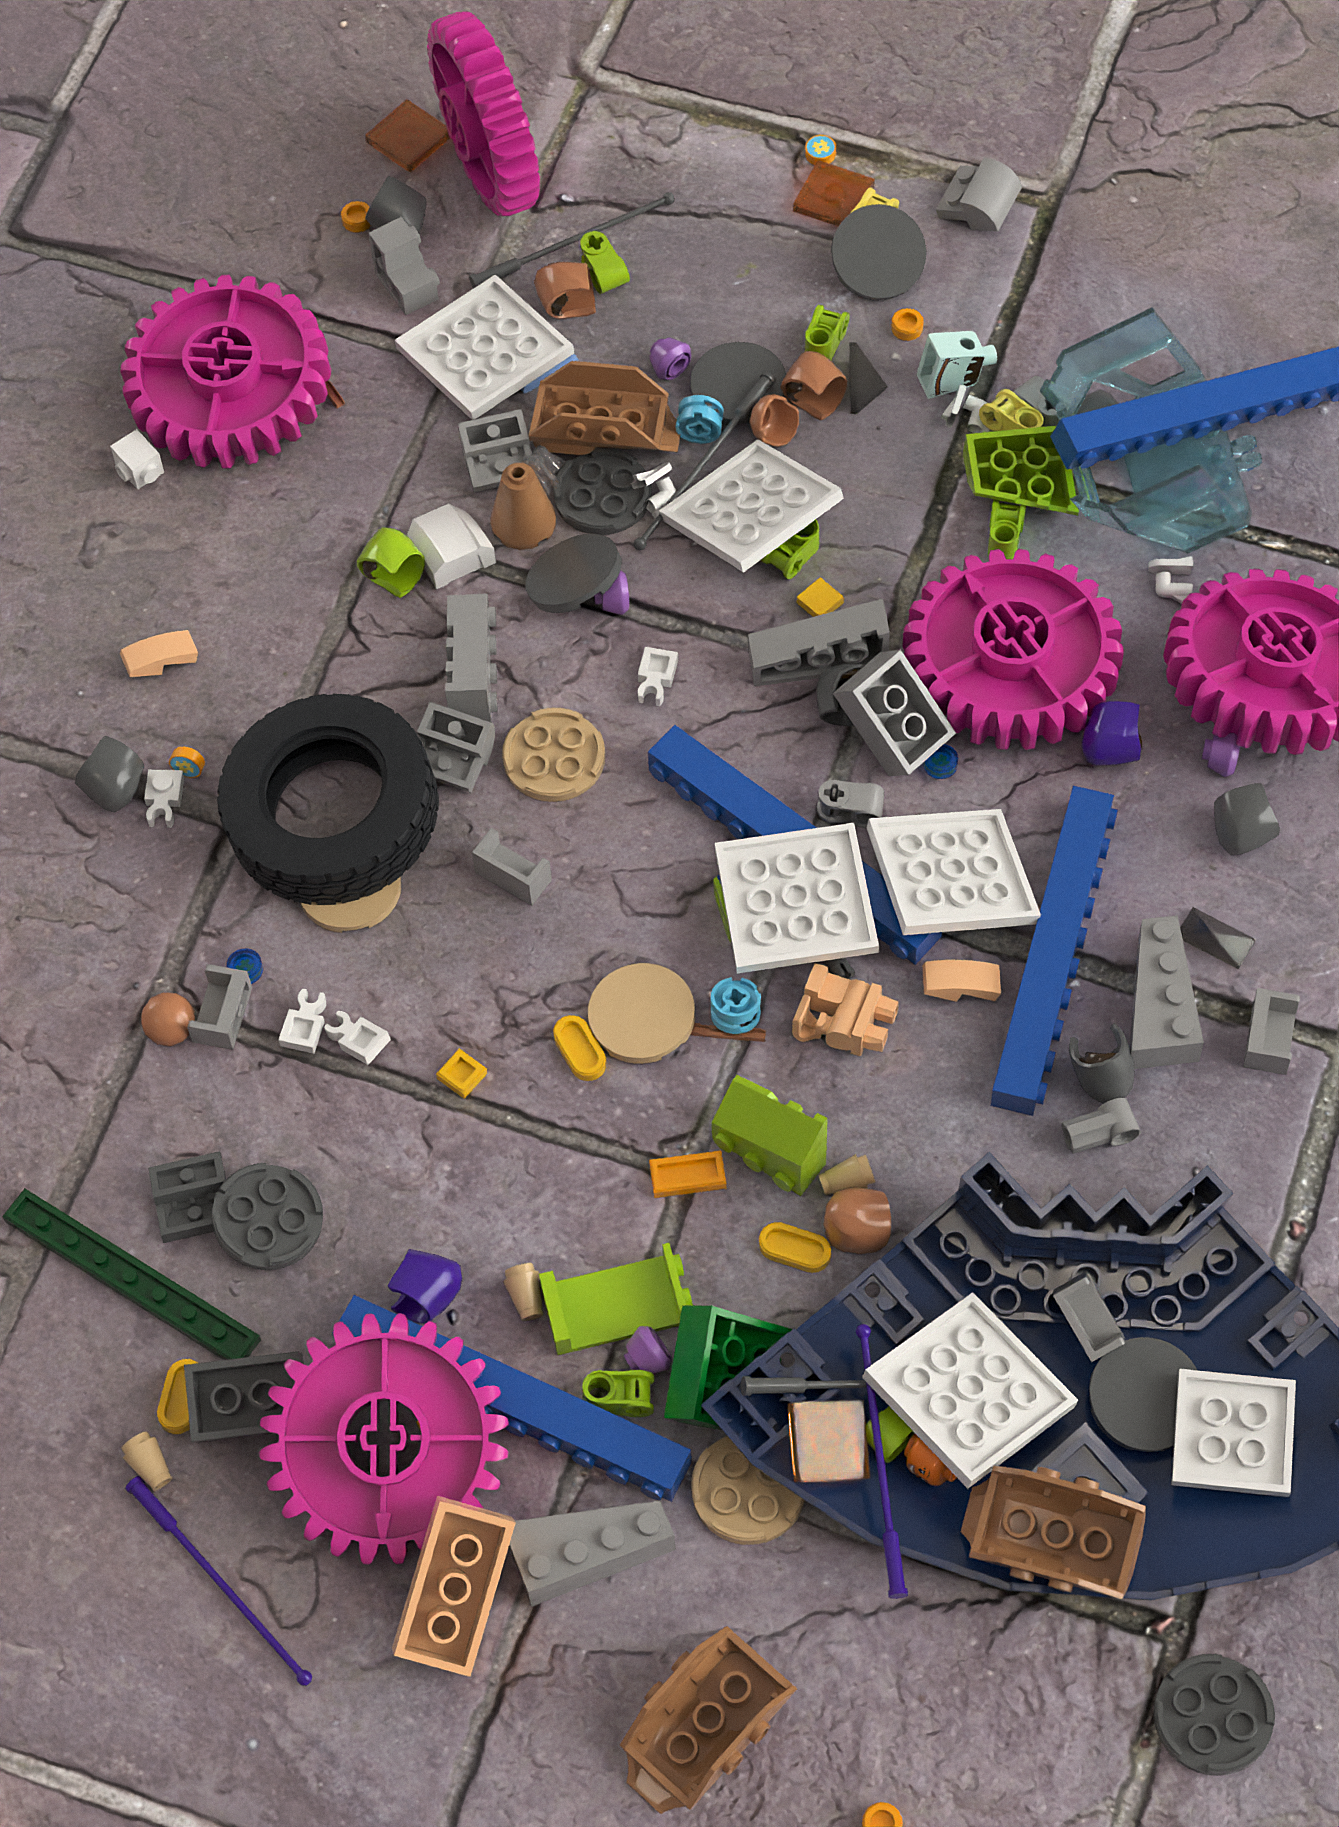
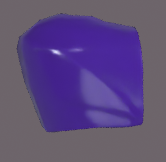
(1112, 734)
(425, 1284)

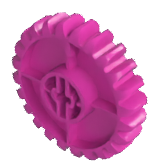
(483, 113)
(225, 371)
(1014, 647)
(1259, 659)
(318, 1425)

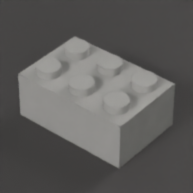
(894, 713)

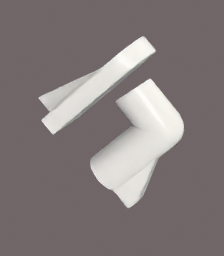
(972, 404)
(665, 486)
(1164, 569)

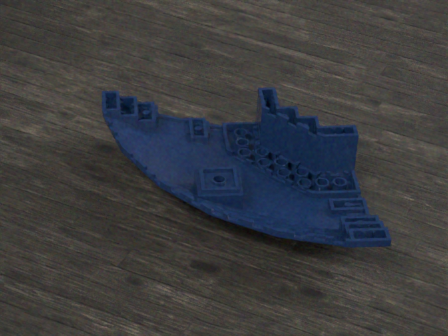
(1163, 1276)

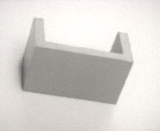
(510, 870)
(221, 1007)
(1271, 1031)
(1089, 1316)

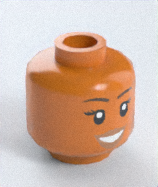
(925, 1463)

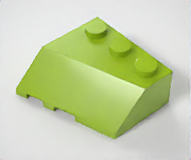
(1019, 469)
(771, 1135)

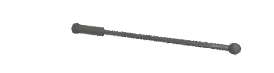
(515, 264)
(742, 411)
(792, 1385)

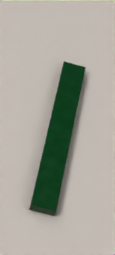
(130, 1277)

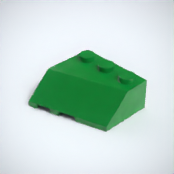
(708, 1353)

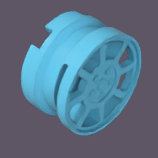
(699, 421)
(735, 1004)

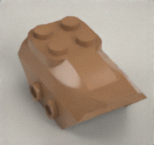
(602, 407)
(1055, 1530)
(702, 1721)

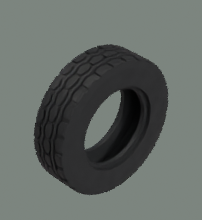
(339, 865)

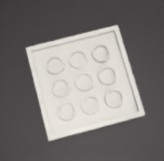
(484, 347)
(751, 505)
(952, 871)
(796, 898)
(970, 1389)

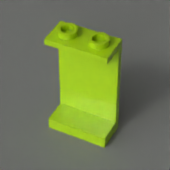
(614, 1302)

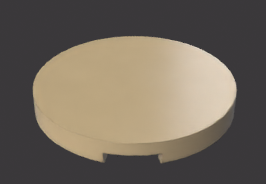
(553, 755)
(355, 914)
(641, 1012)
(740, 1499)

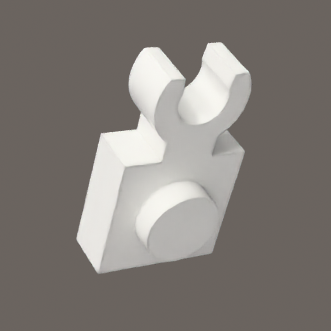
(655, 671)
(162, 792)
(303, 1027)
(360, 1039)

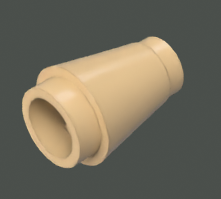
(847, 1174)
(524, 1289)
(147, 1460)

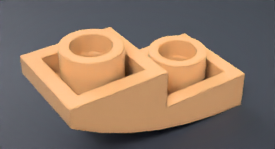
(151, 654)
(956, 977)

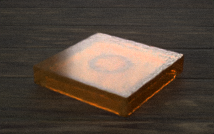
(408, 135)
(831, 193)
(828, 1441)

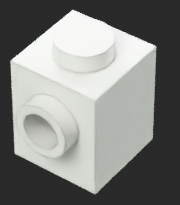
(136, 459)

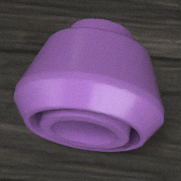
(669, 358)
(616, 597)
(1221, 754)
(647, 1351)

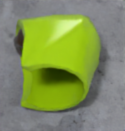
(392, 561)

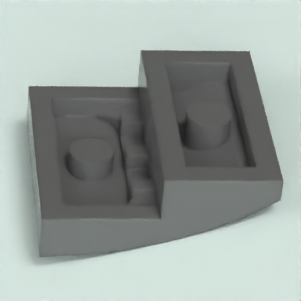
(186, 1195)

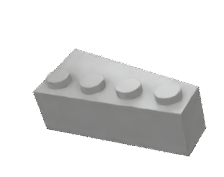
(817, 643)
(469, 655)
(1164, 1005)
(586, 1546)

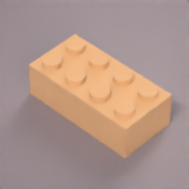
(453, 1586)

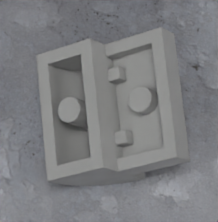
(980, 195)
(492, 445)
(456, 745)

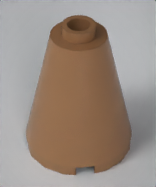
(522, 509)

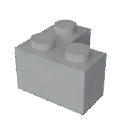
(402, 266)

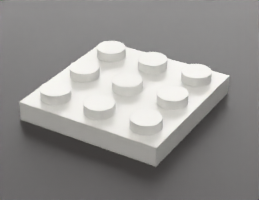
(1234, 1433)

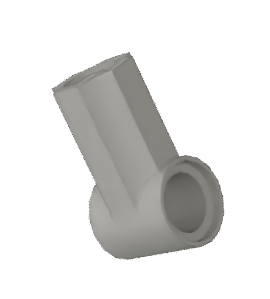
(1110, 1123)

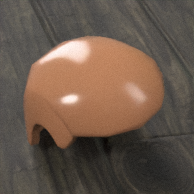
(774, 420)
(167, 1018)

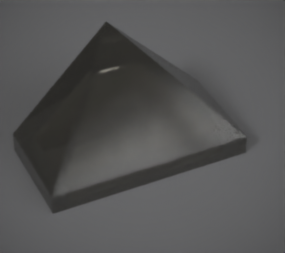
(863, 380)
(1216, 938)

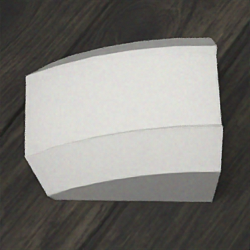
(450, 544)

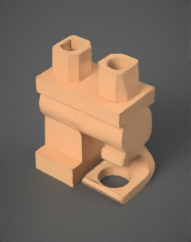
(853, 1012)

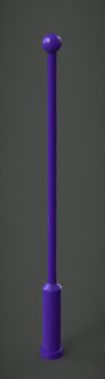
(169, 1523)
(890, 1537)

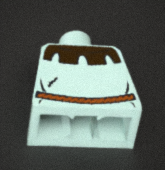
(952, 361)

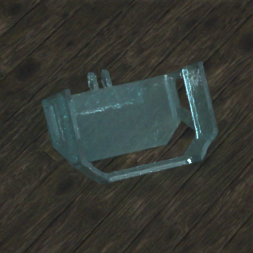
(1181, 491)

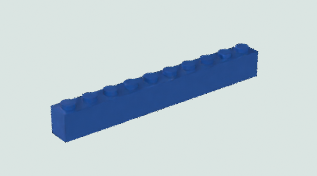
(1197, 409)
(754, 812)
(1052, 952)
(562, 1419)

